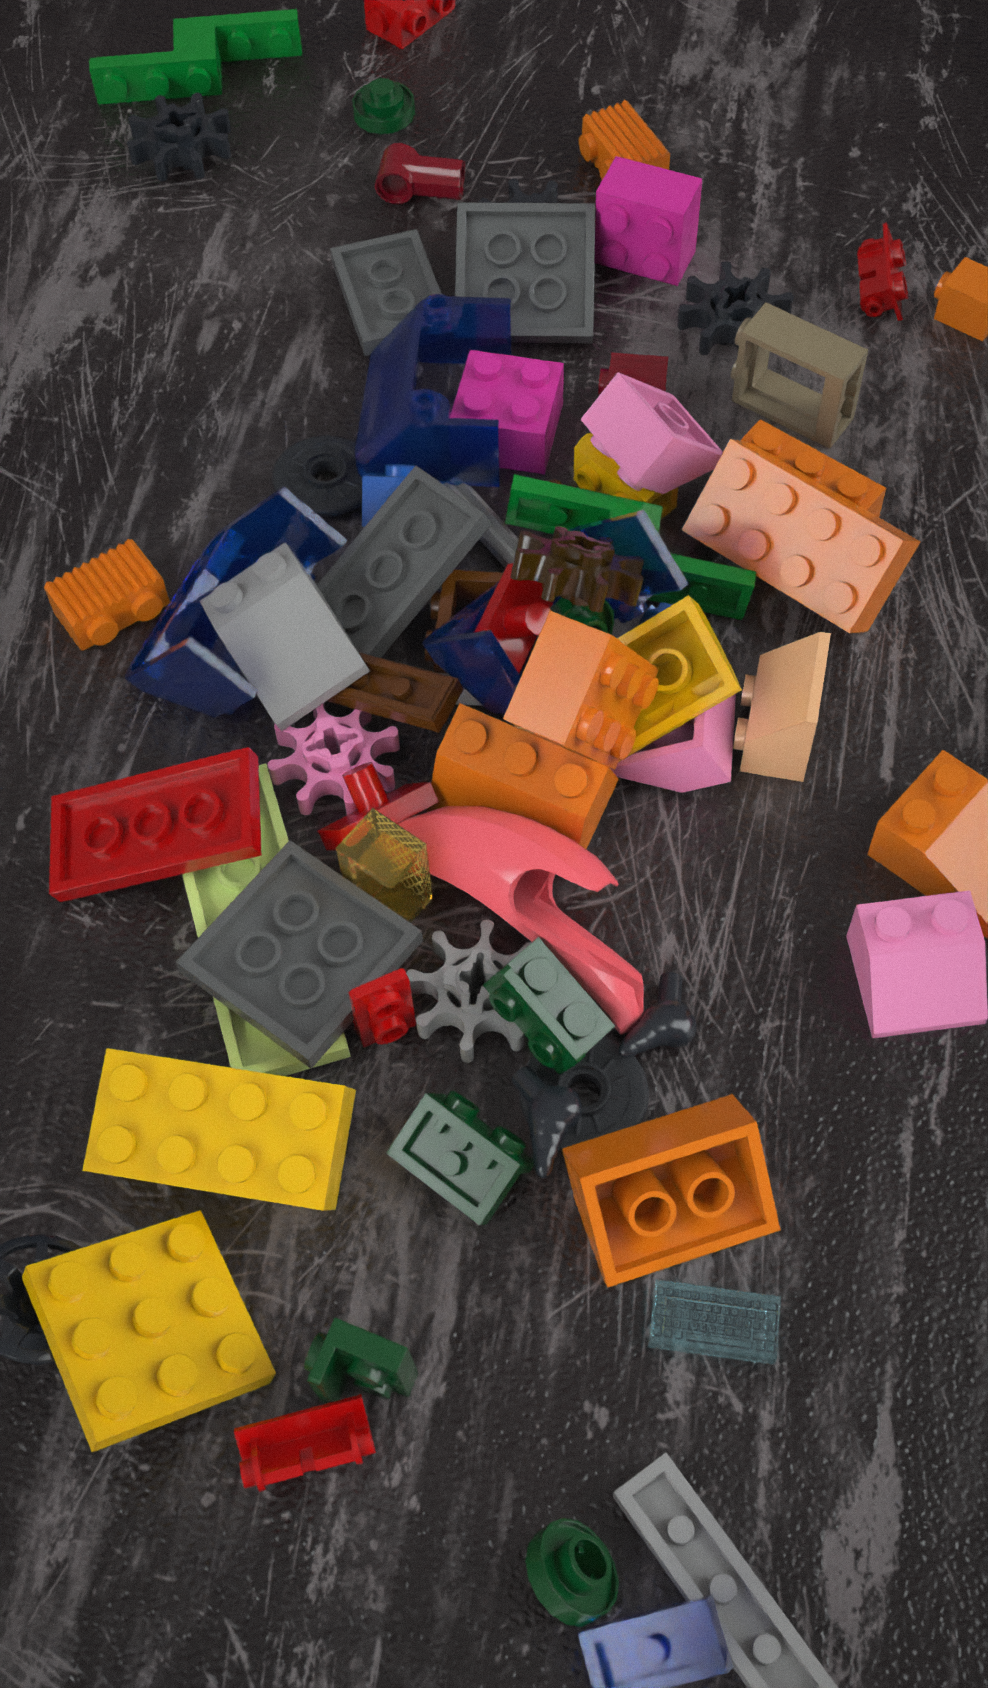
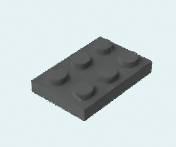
(383, 282)

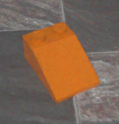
(939, 833)

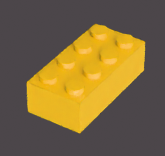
(220, 1129)

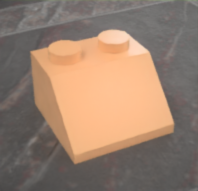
(783, 709)

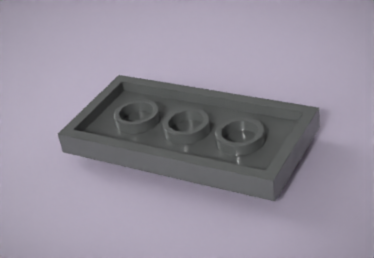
(400, 560)

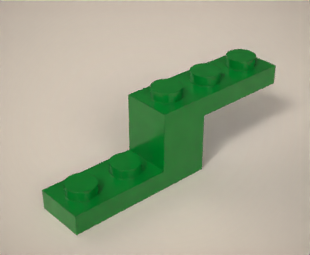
(196, 56)
(546, 504)

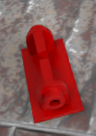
(881, 282)
(304, 1442)

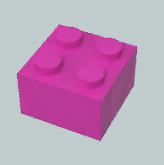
(647, 220)
(524, 399)

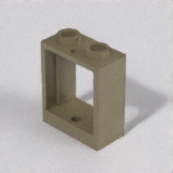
(787, 402)

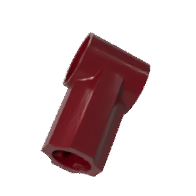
(408, 174)

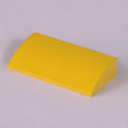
(690, 672)

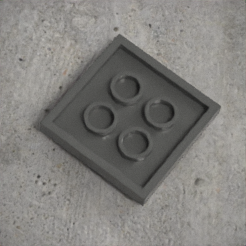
(535, 257)
(296, 950)

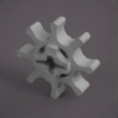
(453, 988)

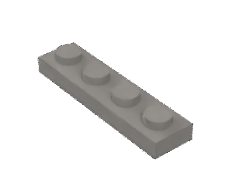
(705, 1562)

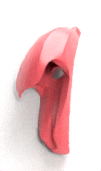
(511, 870)

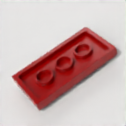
(155, 825)

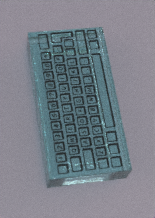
(715, 1322)

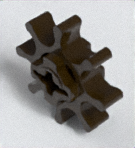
(578, 568)

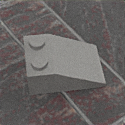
(284, 636)

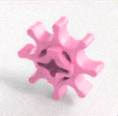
(328, 751)

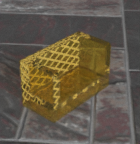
(387, 864)

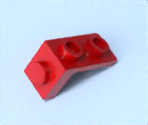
(402, 20)
(383, 1008)

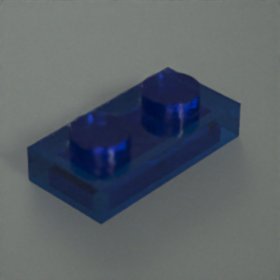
(657, 1647)

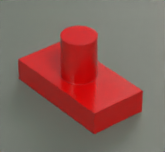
(515, 616)
(368, 794)

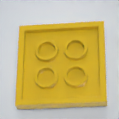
(146, 1328)

